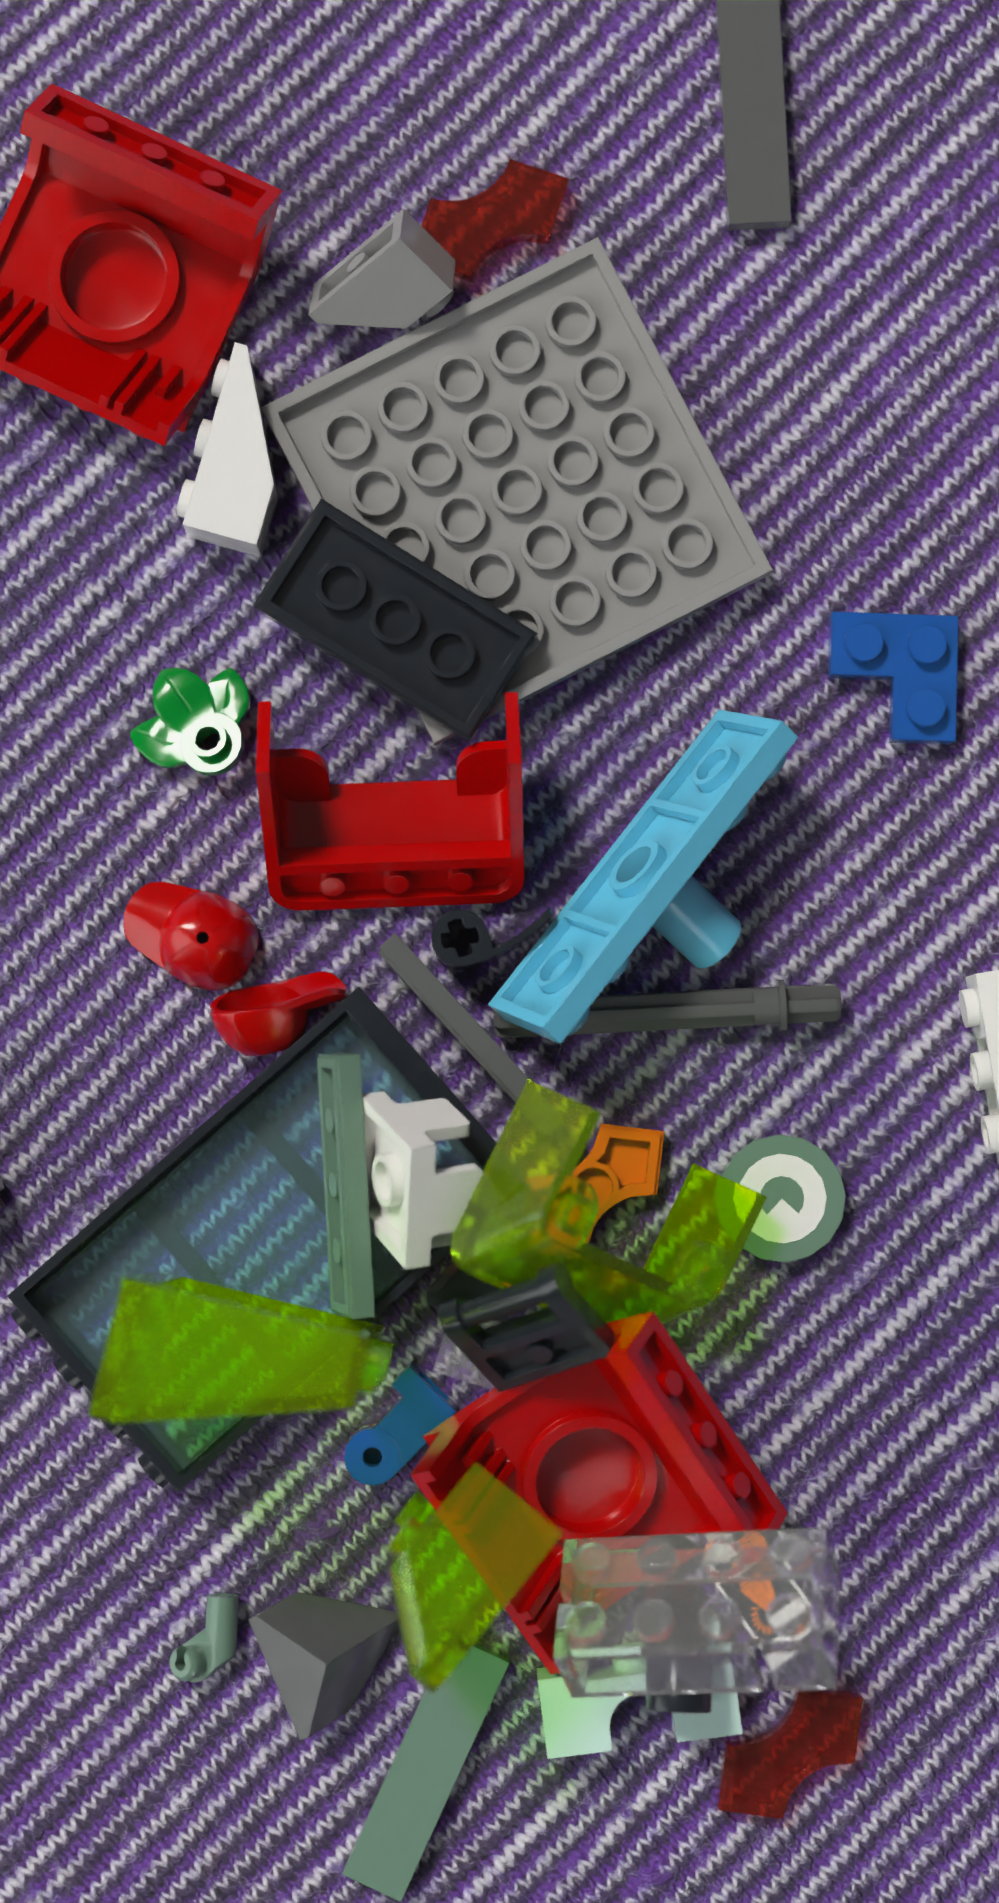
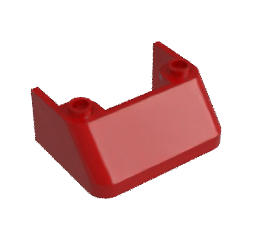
(392, 839)

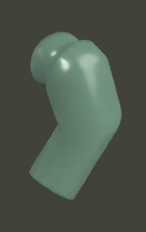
(213, 1645)

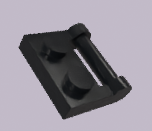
(532, 1344)

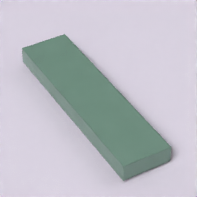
(345, 1185)
(424, 1774)

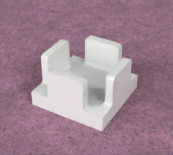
(408, 1198)

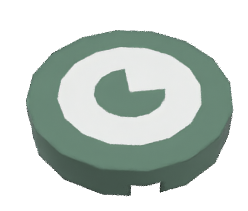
(801, 1193)

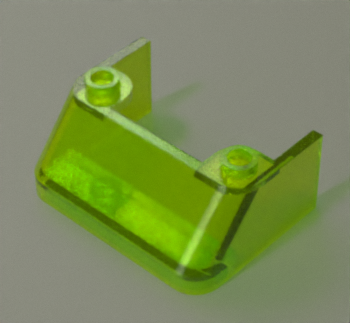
(539, 1214)
(460, 1568)

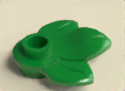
(188, 715)

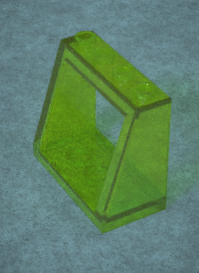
(227, 1352)

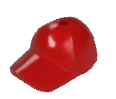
(165, 927)
(273, 1014)

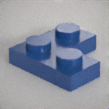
(917, 658)

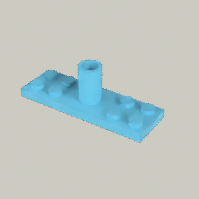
(649, 880)

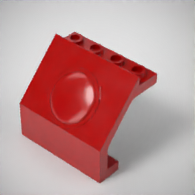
(124, 264)
(604, 1455)

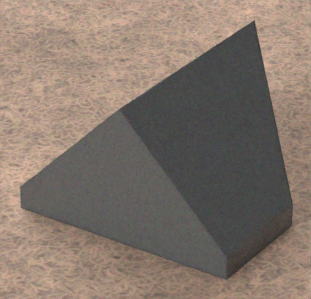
(321, 1654)

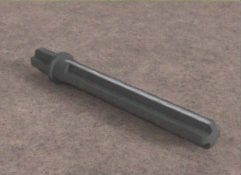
(702, 1010)

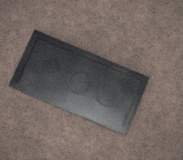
(395, 621)

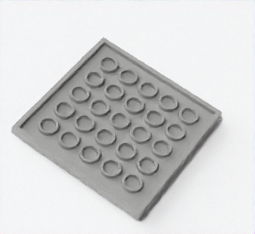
(533, 465)

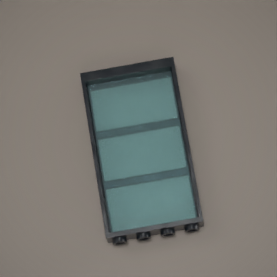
(238, 1212)

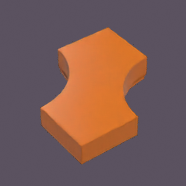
(622, 1165)

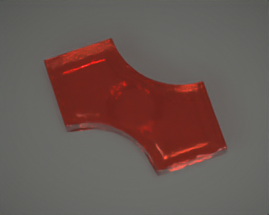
(513, 210)
(766, 1769)

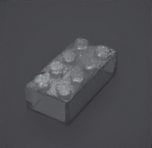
(691, 1605)

